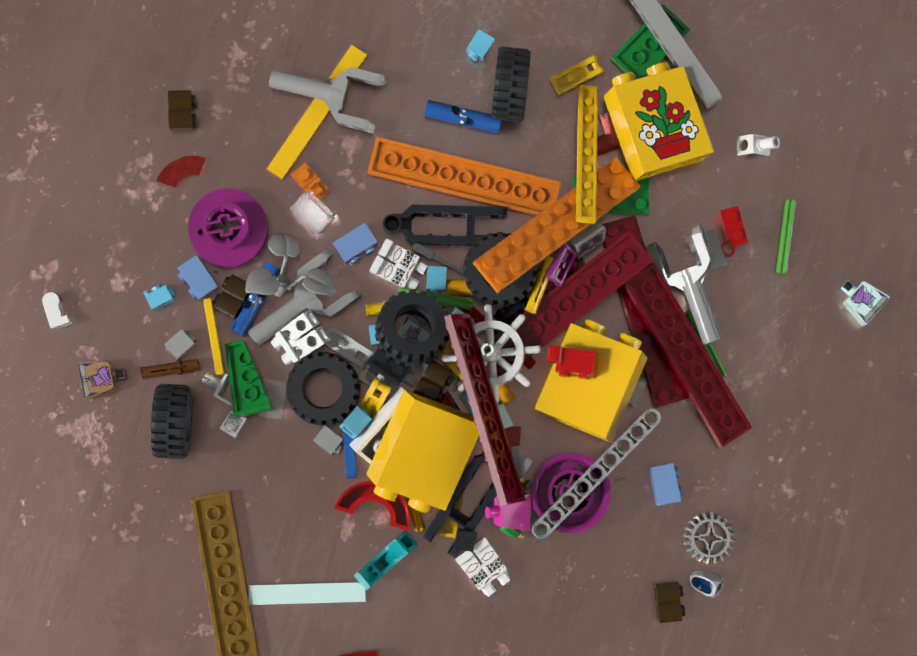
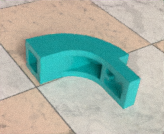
(385, 560)

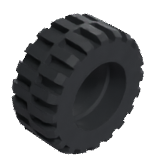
(511, 84)
(481, 289)
(405, 351)
(323, 362)
(171, 421)

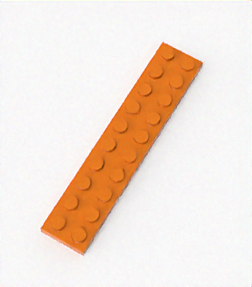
(462, 177)
(551, 229)

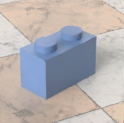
(355, 244)
(198, 278)
(665, 484)

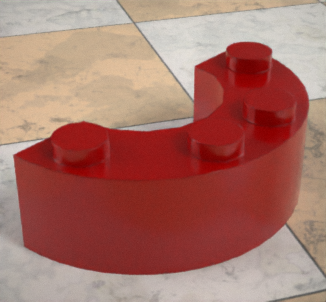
(364, 492)

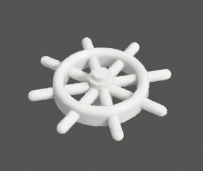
(493, 353)

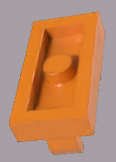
(309, 181)

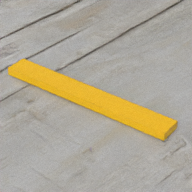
(311, 120)
(587, 154)

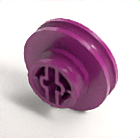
(235, 249)
(563, 467)

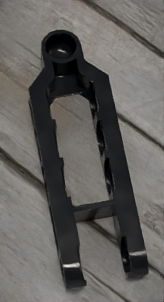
(402, 223)
(460, 518)

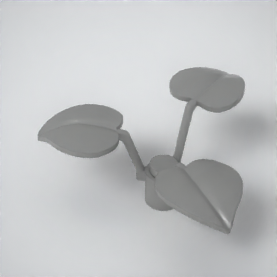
(263, 282)

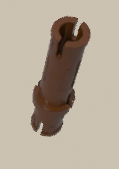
(192, 365)

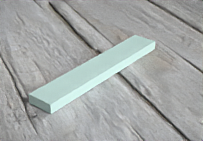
(306, 593)

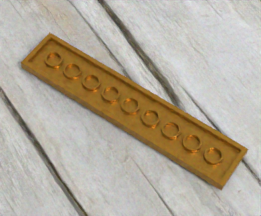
(224, 575)

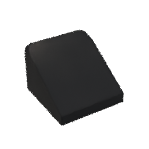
(465, 540)

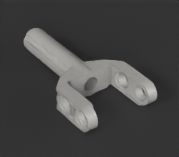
(331, 92)
(691, 283)
(302, 302)

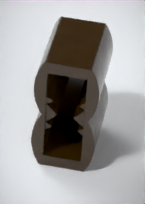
(181, 110)
(232, 296)
(434, 381)
(668, 602)

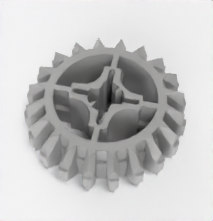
(709, 529)

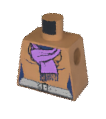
(98, 378)

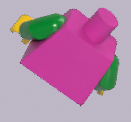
(512, 517)

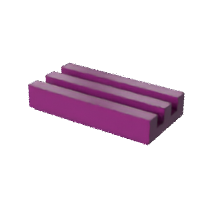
(559, 262)

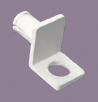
(757, 144)
(219, 385)

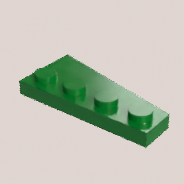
(245, 383)

